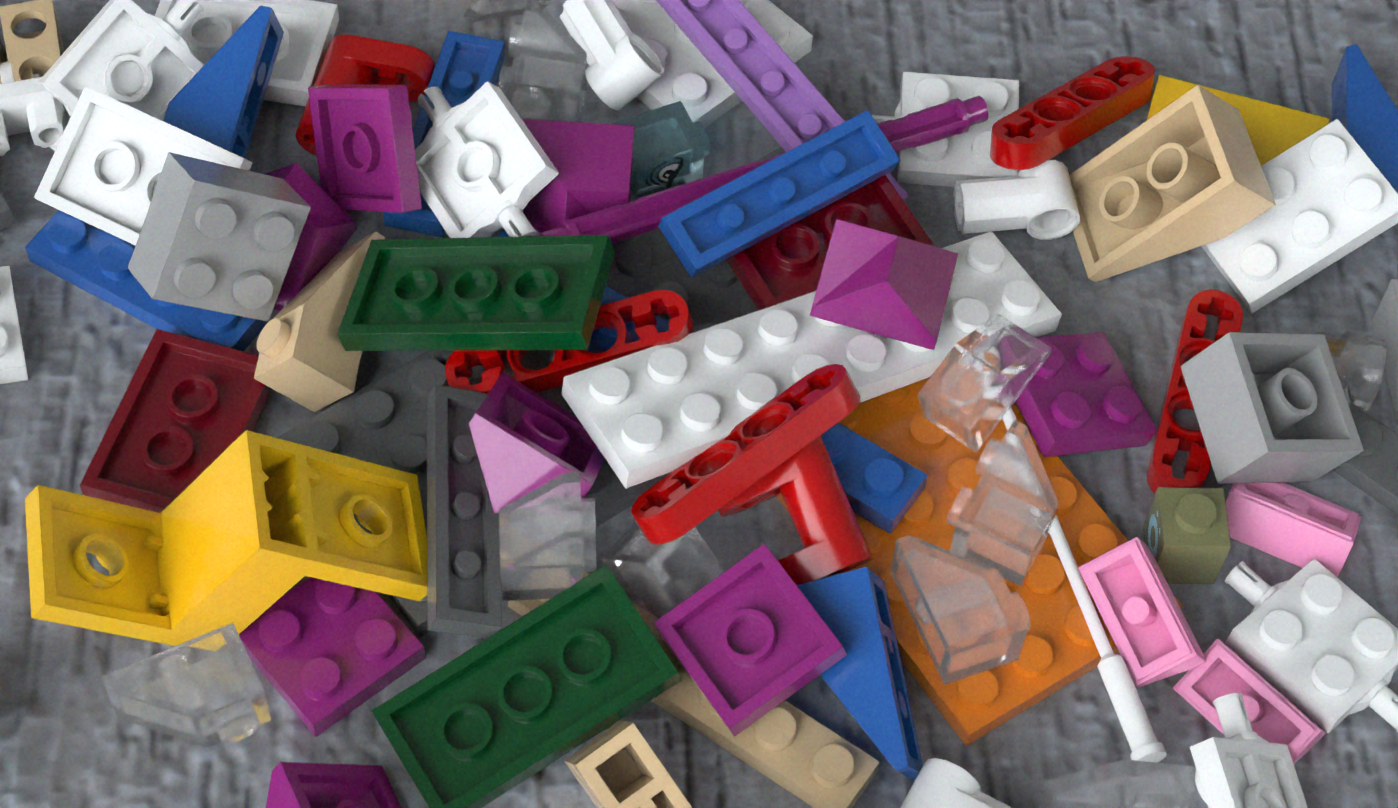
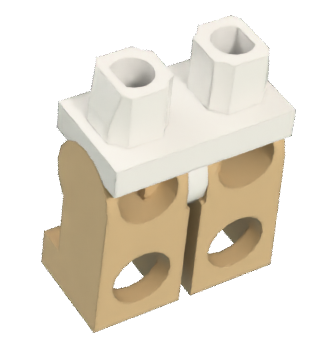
(23, 100)

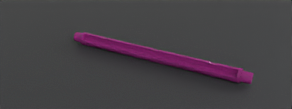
(647, 212)

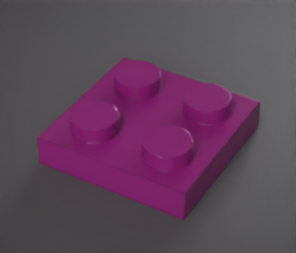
(366, 146)
(1083, 399)
(750, 639)
(330, 649)

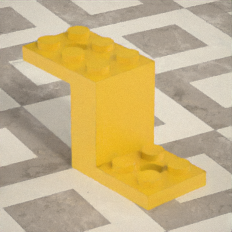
(226, 543)

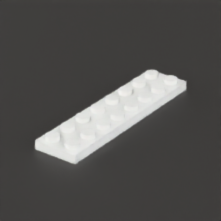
(687, 395)

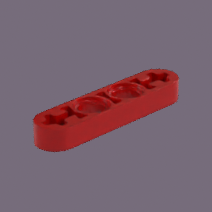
(1071, 113)
(639, 309)
(1170, 434)
(746, 454)

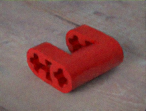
(356, 61)
(819, 512)

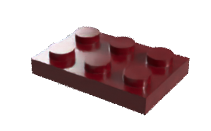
(793, 258)
(174, 421)

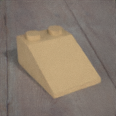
(1168, 187)

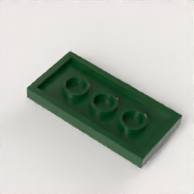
(478, 294)
(527, 695)

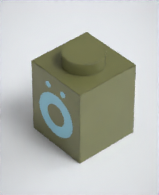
(1188, 533)

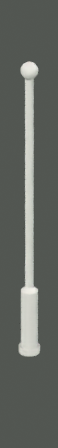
(1111, 666)

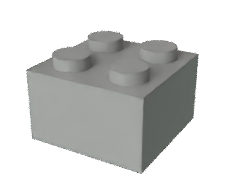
(218, 237)
(1271, 408)

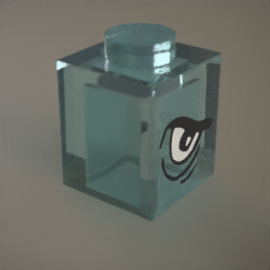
(666, 149)

